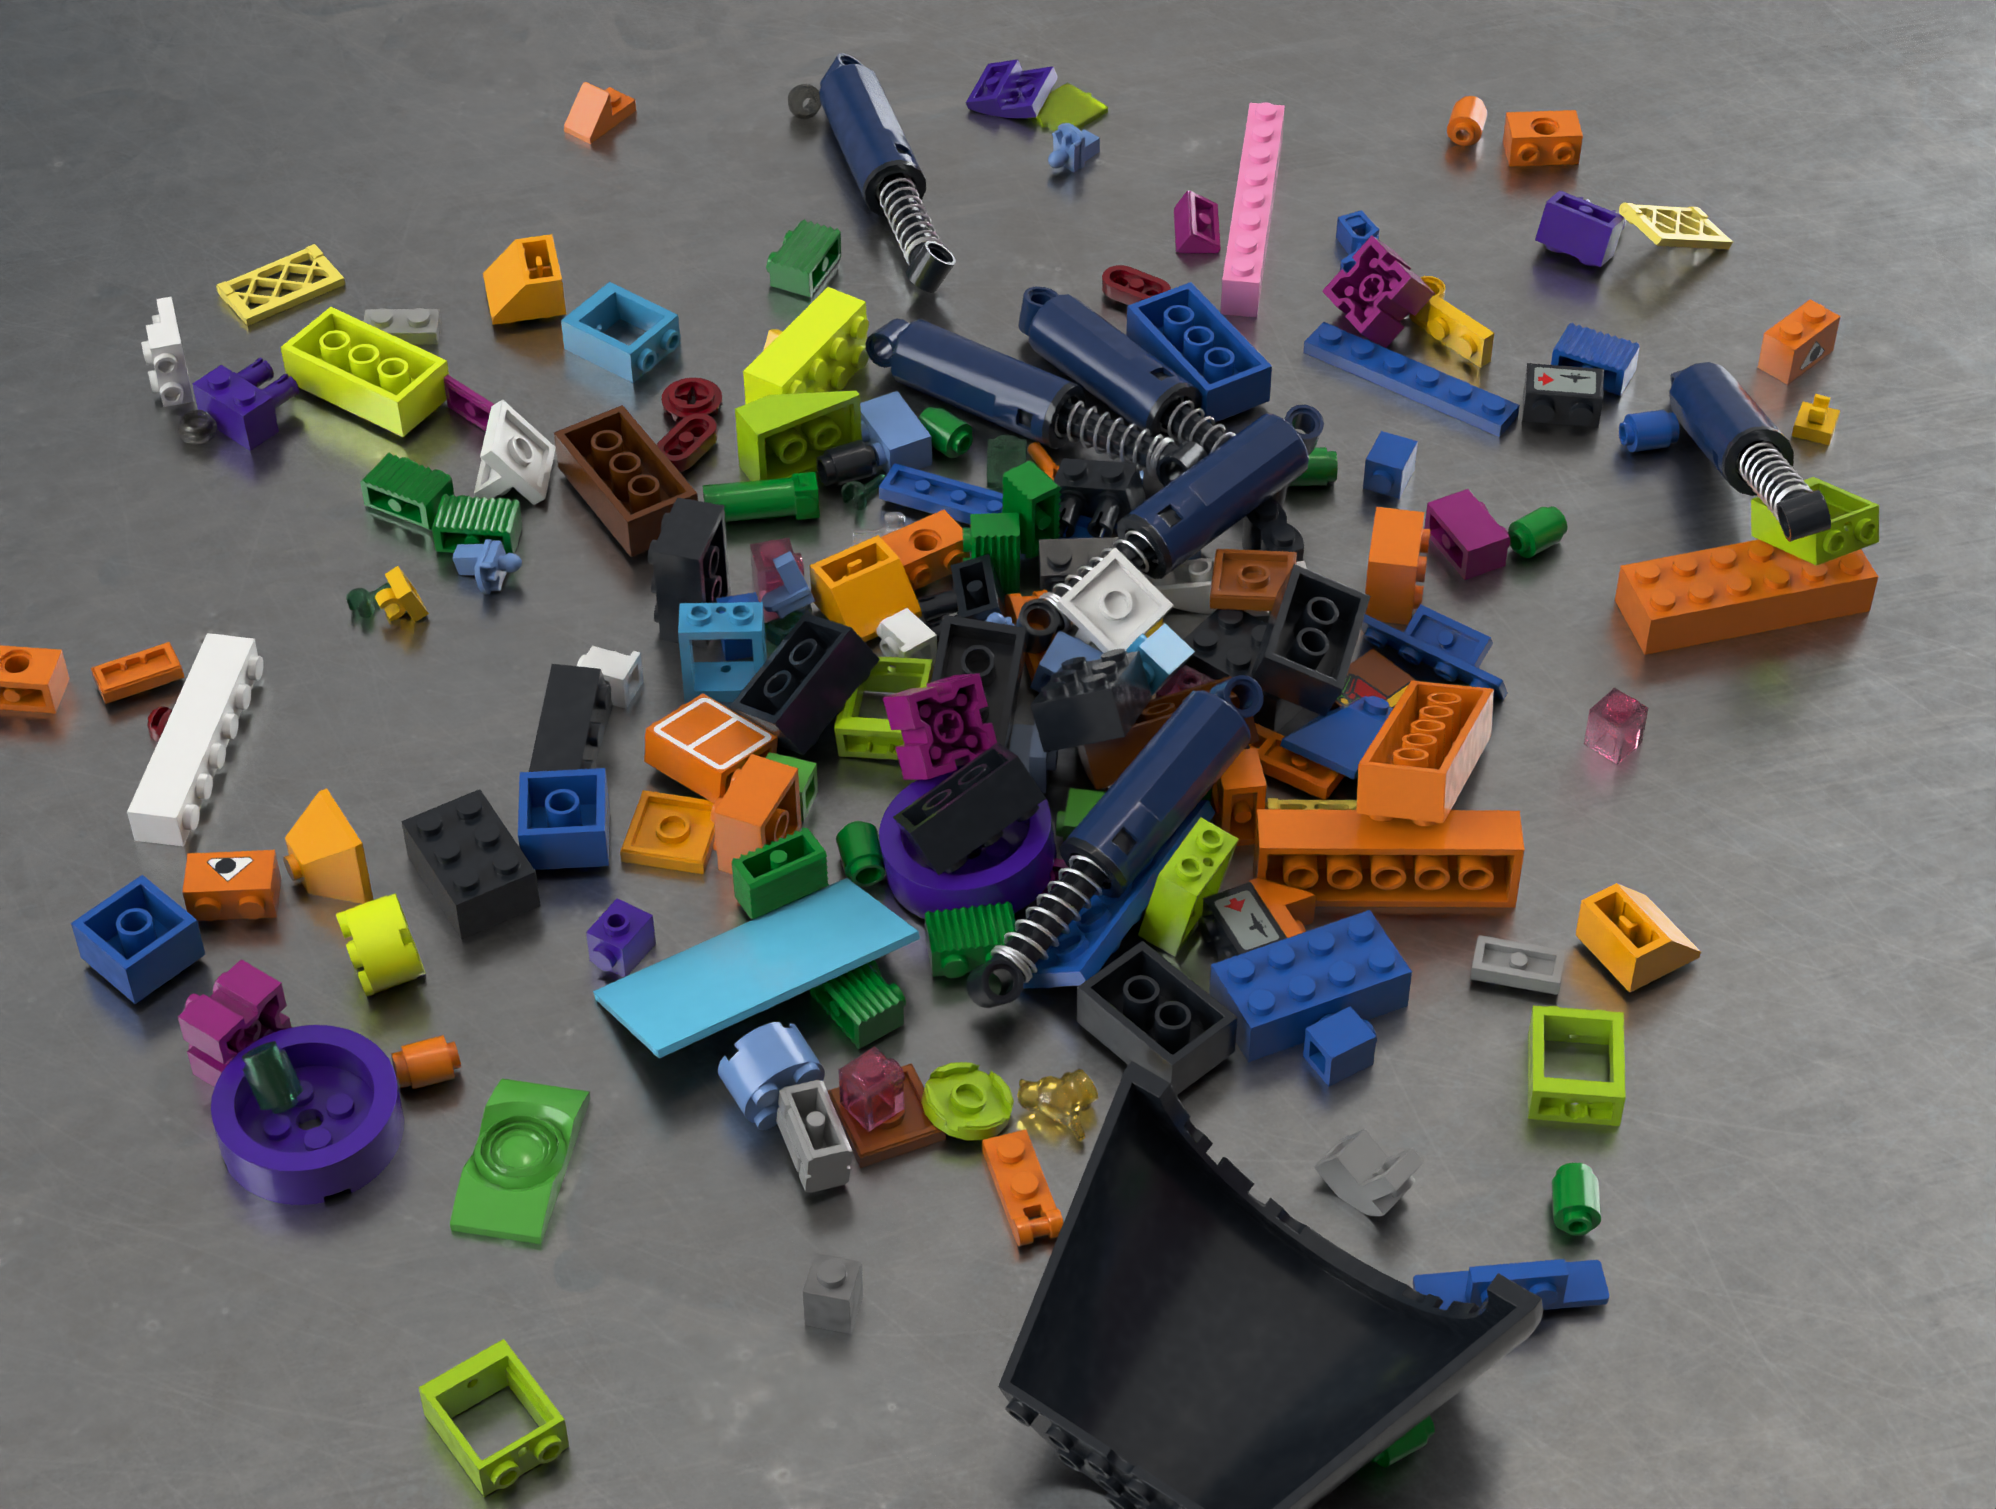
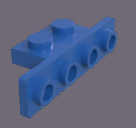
(1441, 643)
(1555, 1281)

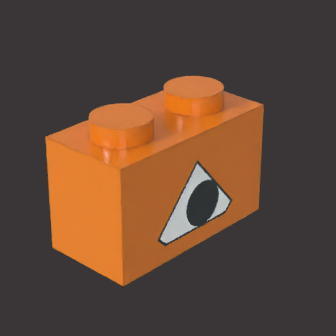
(1798, 341)
(232, 885)

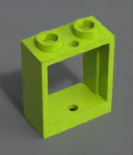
(1852, 526)
(873, 736)
(1187, 878)
(1553, 1097)
(474, 1382)

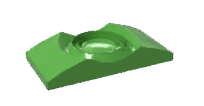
(519, 1161)

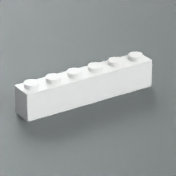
(195, 740)

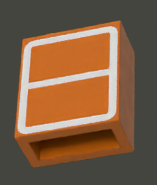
(705, 745)

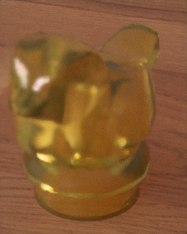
(1060, 1098)

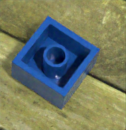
(564, 818)
(138, 938)

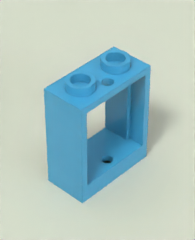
(586, 324)
(701, 622)

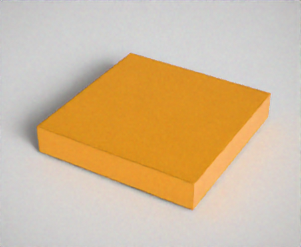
(670, 833)

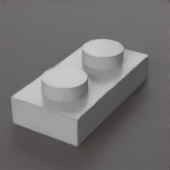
(410, 325)
(1518, 964)

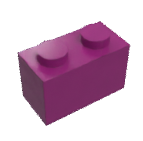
(1467, 534)

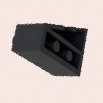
(572, 719)

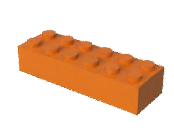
(1737, 593)
(1424, 753)
(1392, 863)

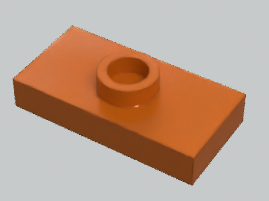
(137, 672)

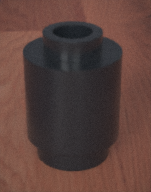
(846, 463)

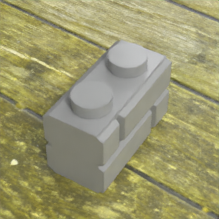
(814, 1136)

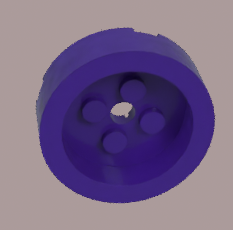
(1008, 870)
(345, 1085)

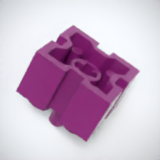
(1378, 292)
(940, 725)
(238, 1013)

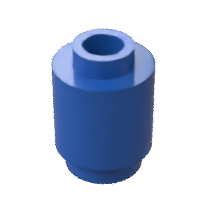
(1649, 430)

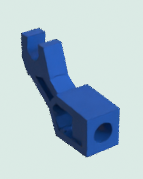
(1352, 233)

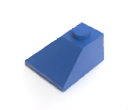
(1340, 736)

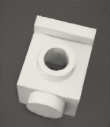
(907, 637)
(619, 670)

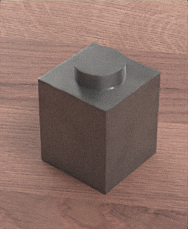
(833, 1293)

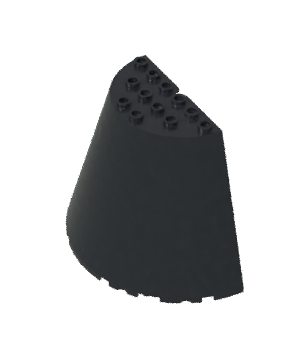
(1217, 1341)

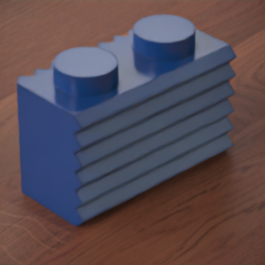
(1595, 350)

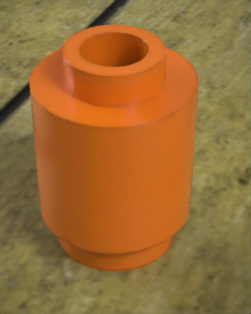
(1467, 121)
(425, 1062)

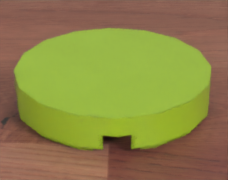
(967, 1101)

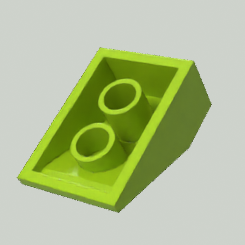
(790, 430)

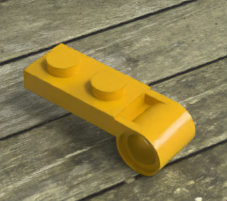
(1453, 326)

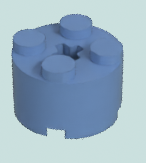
(764, 1064)

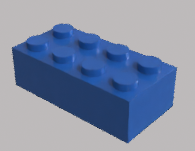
(1203, 349)
(1307, 976)

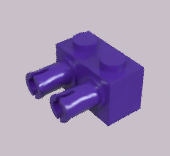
(1580, 229)
(240, 406)

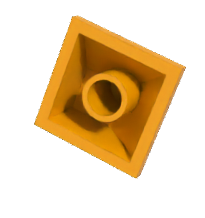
(327, 853)

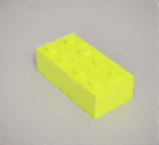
(814, 351)
(366, 371)

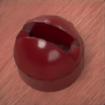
(157, 721)

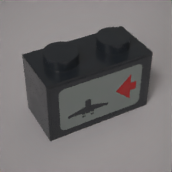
(1563, 395)
(1238, 922)

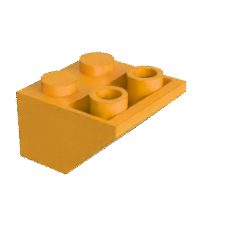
(525, 282)
(862, 587)
(1632, 936)

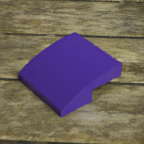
(1011, 92)

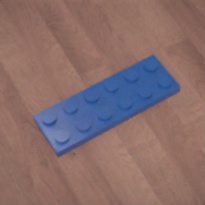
(1108, 920)

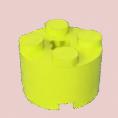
(380, 944)

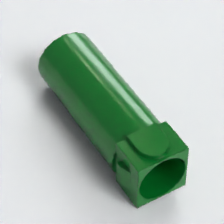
(767, 498)

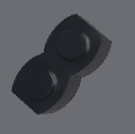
(1268, 530)

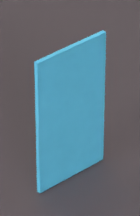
(754, 966)

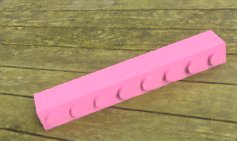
(1252, 210)

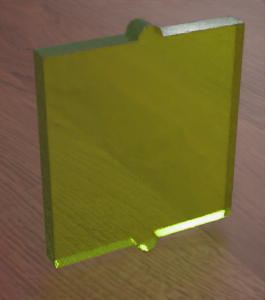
(1070, 106)

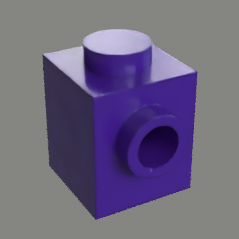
(620, 938)

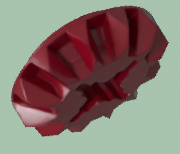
(679, 393)

